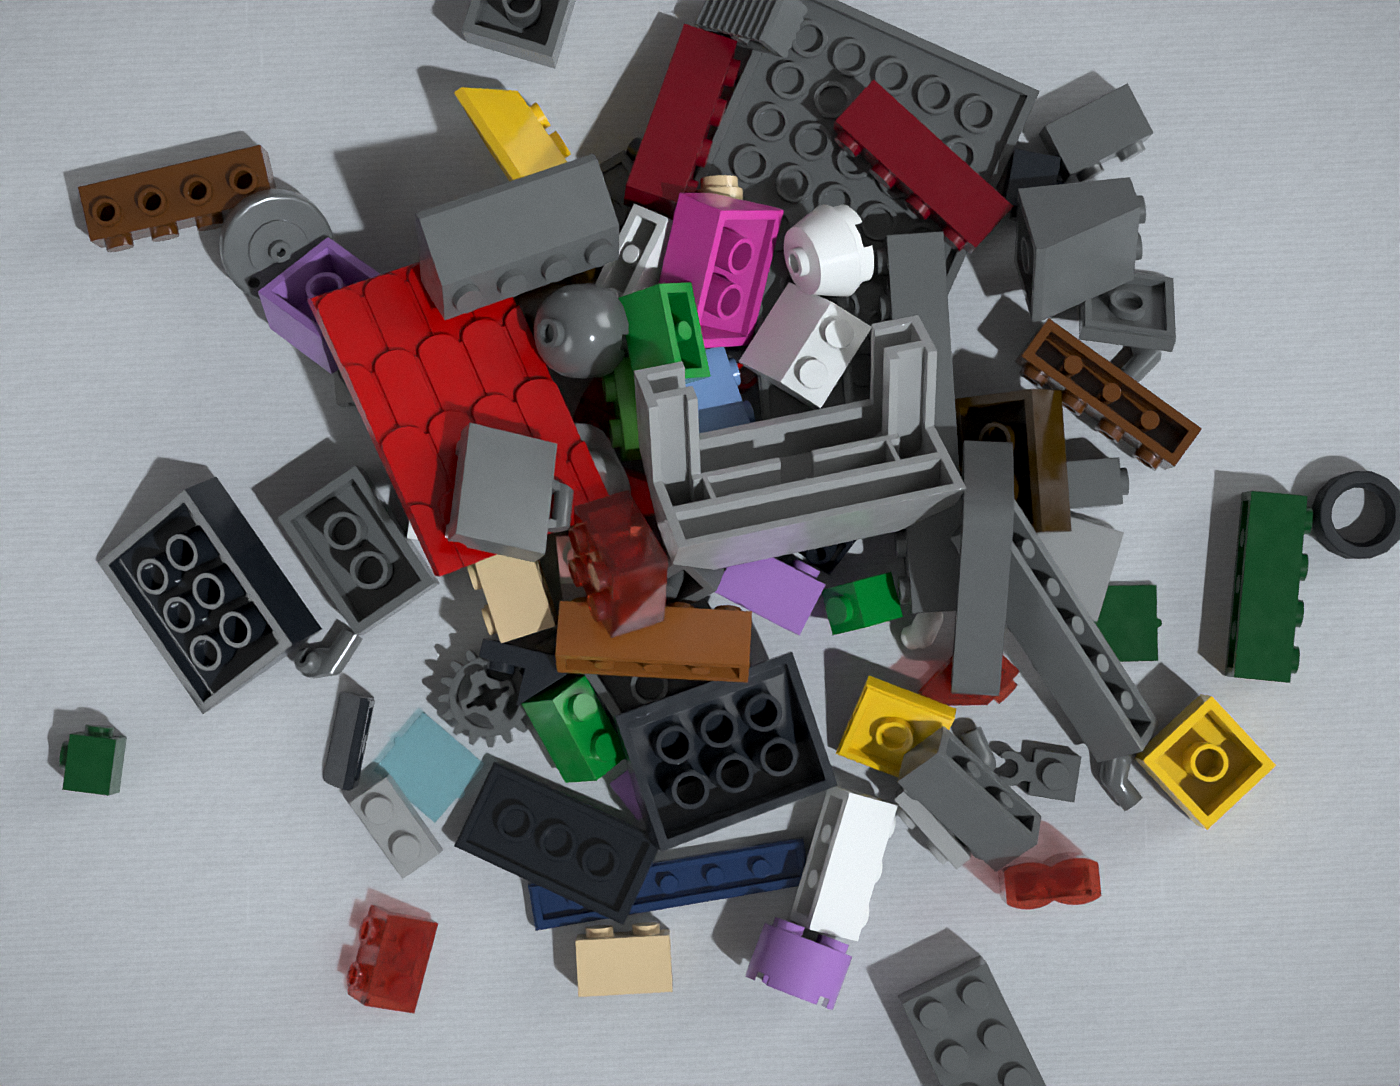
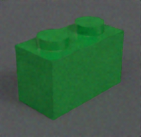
(665, 329)
(575, 729)

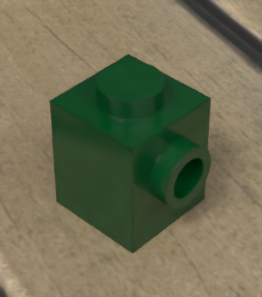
(93, 760)

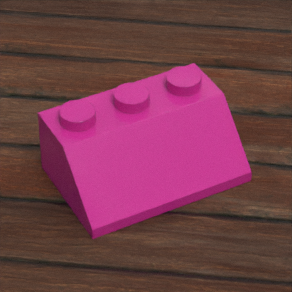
(726, 255)

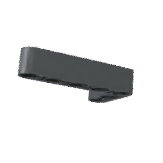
(983, 567)

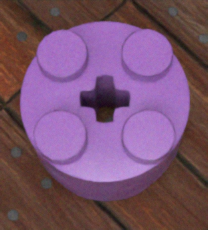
(798, 964)

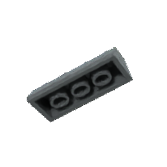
(516, 237)

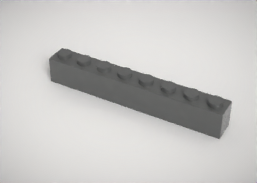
(918, 286)

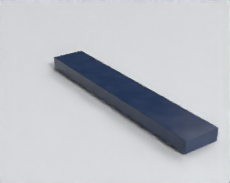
(690, 881)

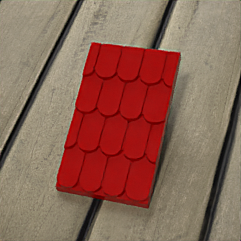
(430, 378)

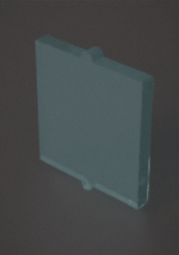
(430, 766)

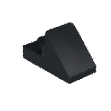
(538, 665)

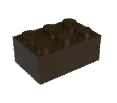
(1036, 428)

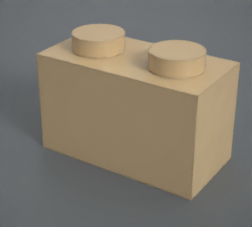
(624, 961)

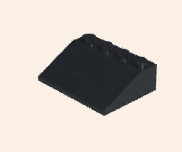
(209, 594)
(723, 752)

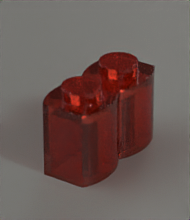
(1064, 877)

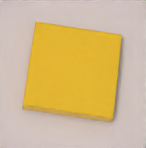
(890, 724)

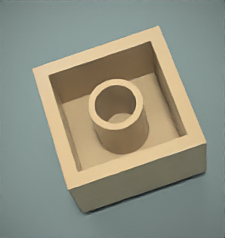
(515, 596)

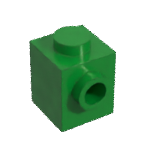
(861, 603)

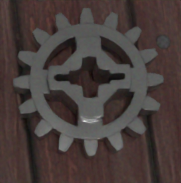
(498, 717)

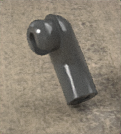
(328, 660)

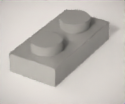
(396, 826)
(942, 842)

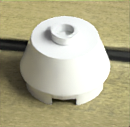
(828, 253)

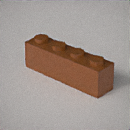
(683, 646)

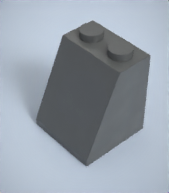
(1076, 242)

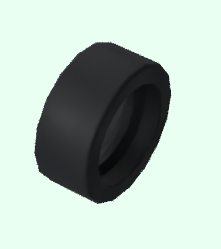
(1325, 528)

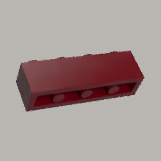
(681, 120)
(921, 167)

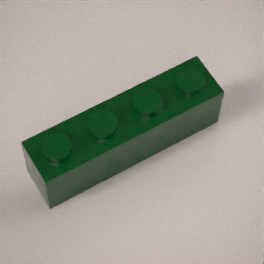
(1267, 586)

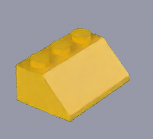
(513, 131)

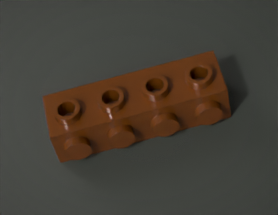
(173, 198)
(1107, 395)

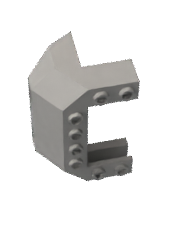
(801, 475)

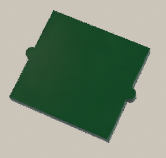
(1131, 622)

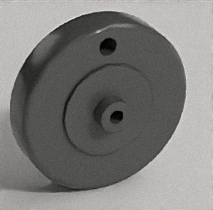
(268, 236)

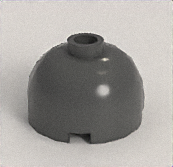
(581, 331)

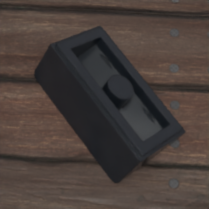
(348, 740)

